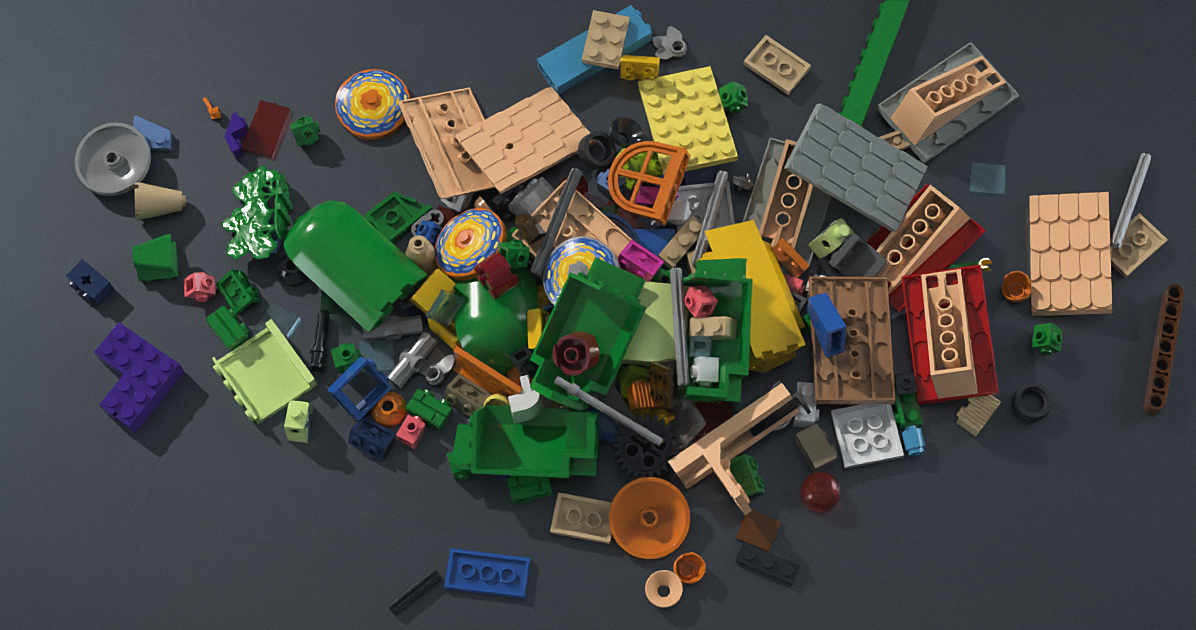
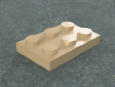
(605, 39)
(777, 64)
(1137, 246)
(582, 518)

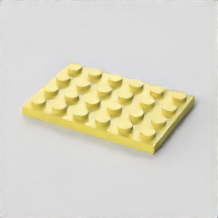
(688, 114)

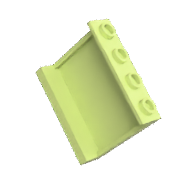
(265, 373)

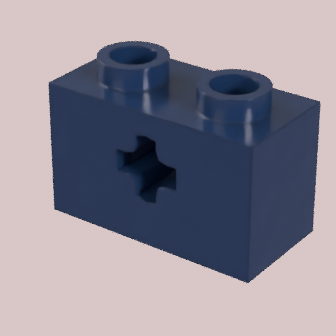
(99, 285)

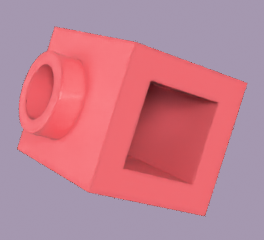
(412, 431)

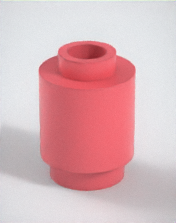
(795, 284)

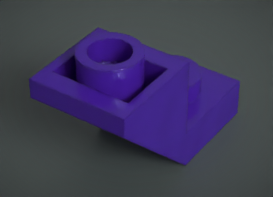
(234, 132)

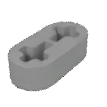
(427, 217)

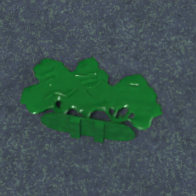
(253, 217)

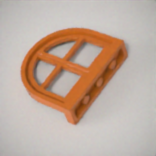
(668, 185)

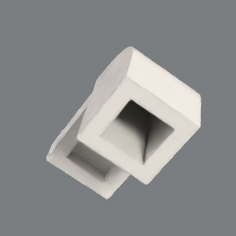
(526, 404)

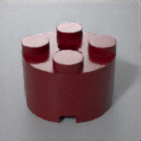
(496, 275)
(578, 342)

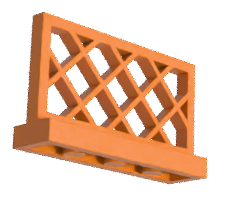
(483, 375)

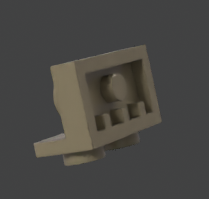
(465, 395)

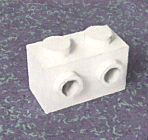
(803, 419)

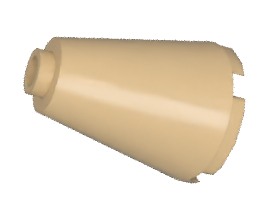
(156, 201)
(422, 254)

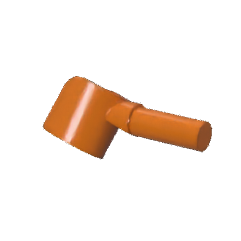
(214, 112)

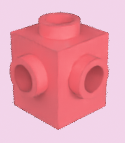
(199, 286)
(700, 301)

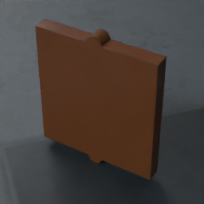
(758, 530)

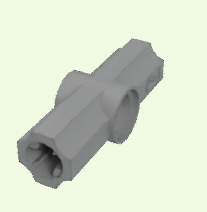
(395, 327)
(412, 360)

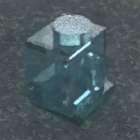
(701, 346)

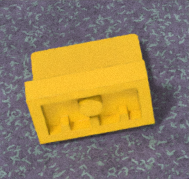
(639, 67)

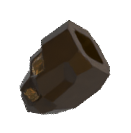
(529, 228)

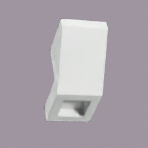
(679, 214)

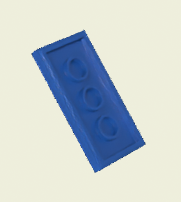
(487, 573)

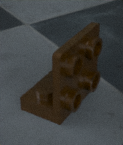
(663, 382)

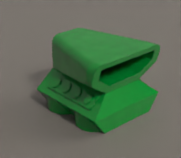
(156, 259)

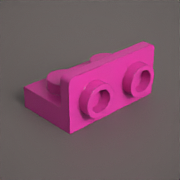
(639, 261)

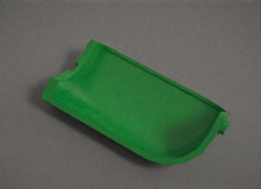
(352, 262)
(495, 327)

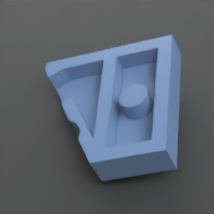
(156, 136)

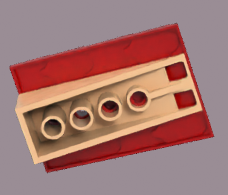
(926, 241)
(950, 334)

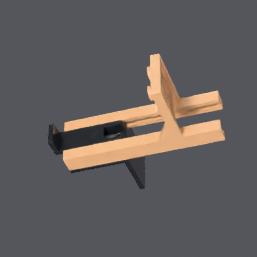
(734, 436)

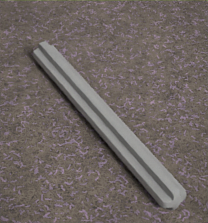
(1130, 201)
(710, 216)
(679, 327)

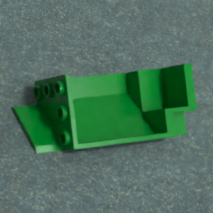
(734, 294)
(600, 305)
(549, 445)

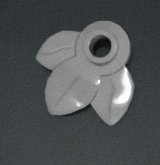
(668, 43)
(437, 364)

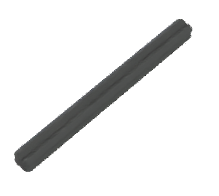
(556, 221)

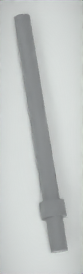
(573, 390)

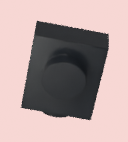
(905, 384)

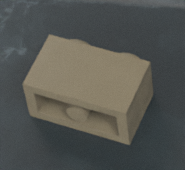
(816, 448)

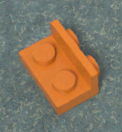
(790, 258)

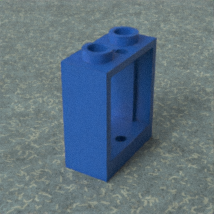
(371, 399)

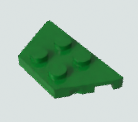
(396, 215)

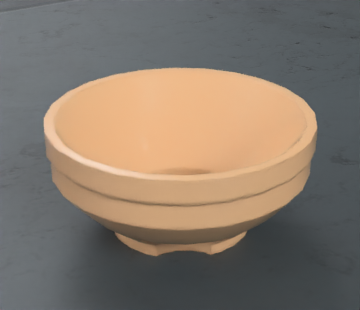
(667, 579)

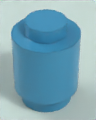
(913, 440)

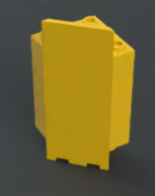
(773, 309)

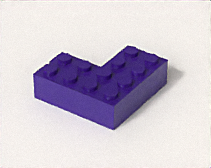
(144, 380)

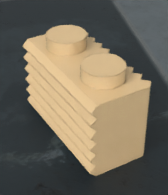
(715, 327)
(977, 413)

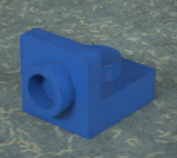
(429, 230)

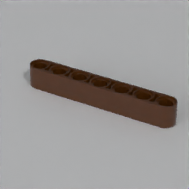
(1160, 357)

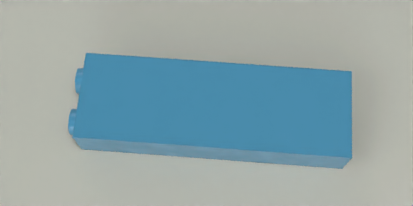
(564, 64)

